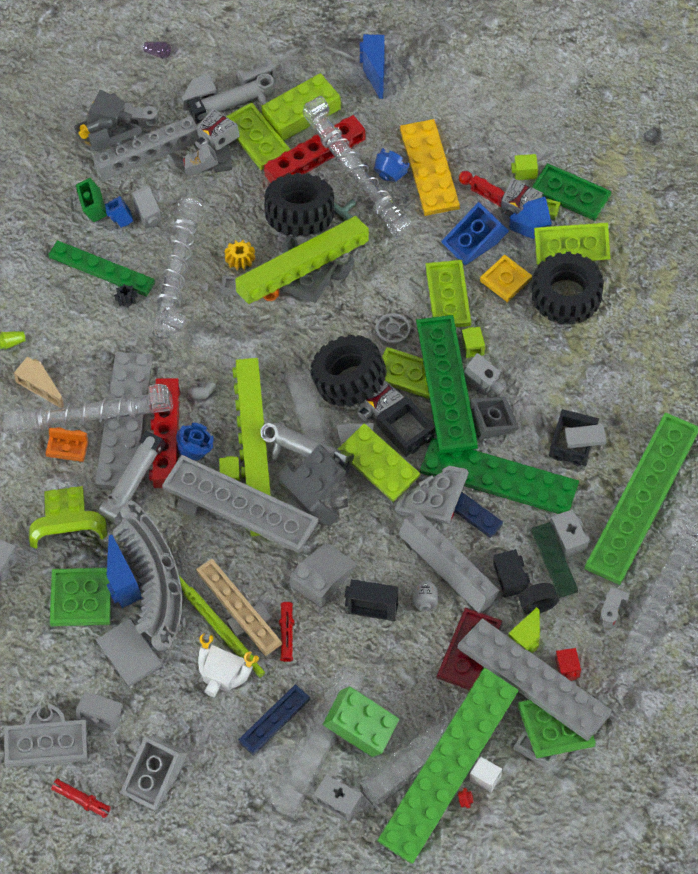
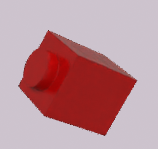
(568, 663)

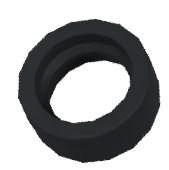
(540, 596)

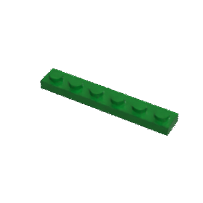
(101, 268)

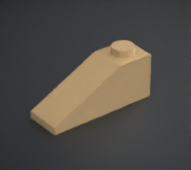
(36, 379)

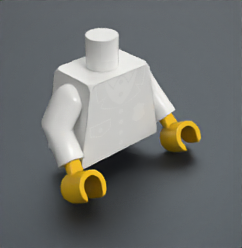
(222, 668)

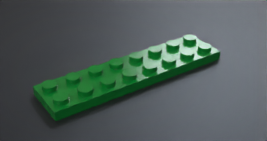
(446, 384)
(505, 478)

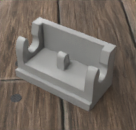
(251, 75)
(99, 711)

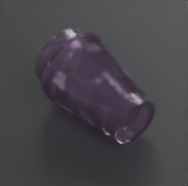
(158, 49)

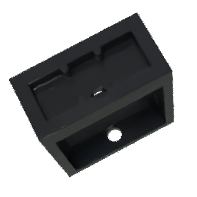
(394, 413)
(571, 420)
(372, 600)

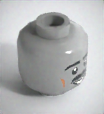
(425, 596)

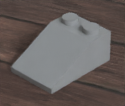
(321, 574)
(153, 772)

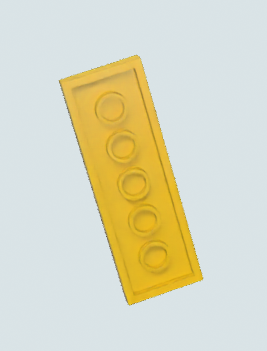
(429, 167)

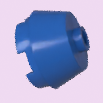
(390, 166)
(194, 441)

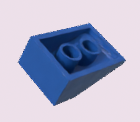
(373, 60)
(475, 234)
(121, 583)

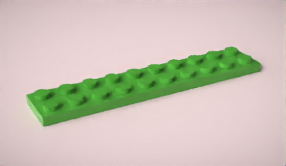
(642, 499)
(447, 766)

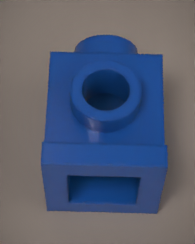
(119, 212)

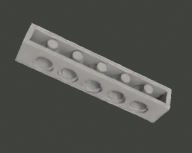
(146, 148)

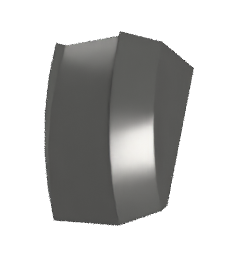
(492, 417)

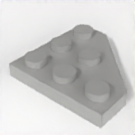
(434, 496)

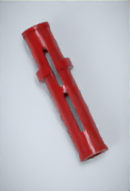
(286, 610)
(88, 802)

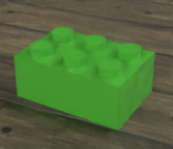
(361, 721)

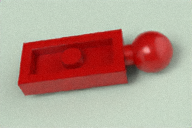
(482, 187)

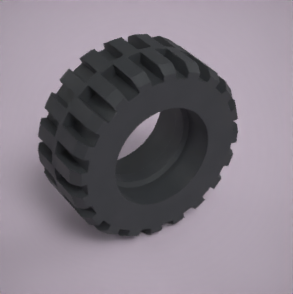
(299, 204)
(572, 268)
(356, 385)

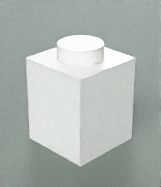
(485, 774)

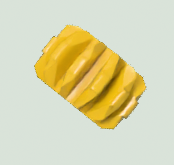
(239, 254)

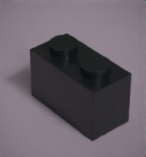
(510, 573)

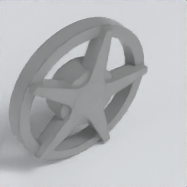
(392, 328)

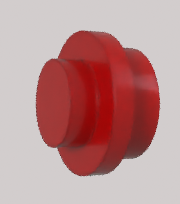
(465, 798)

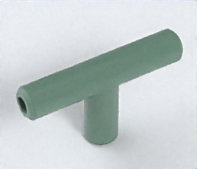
(343, 212)

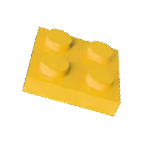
(506, 278)

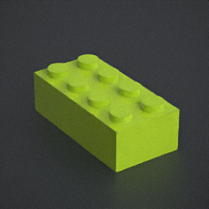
(286, 110)

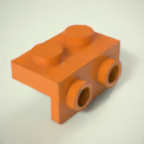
(67, 444)

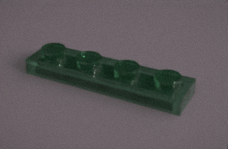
(554, 560)

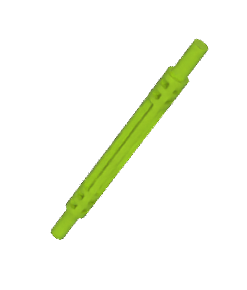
(218, 625)

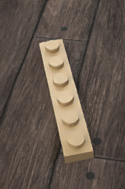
(239, 607)

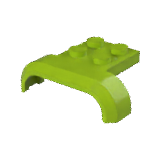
(65, 514)

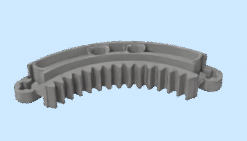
(159, 575)

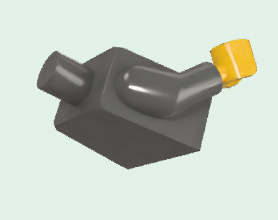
(105, 113)

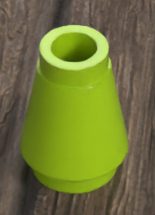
(11, 339)

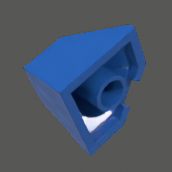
(532, 216)

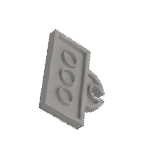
(45, 740)

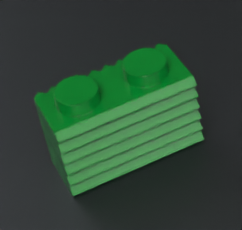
(91, 200)

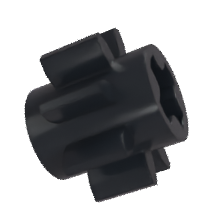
(126, 295)

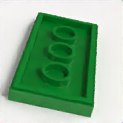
(572, 191)

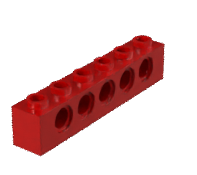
(312, 152)
(166, 424)

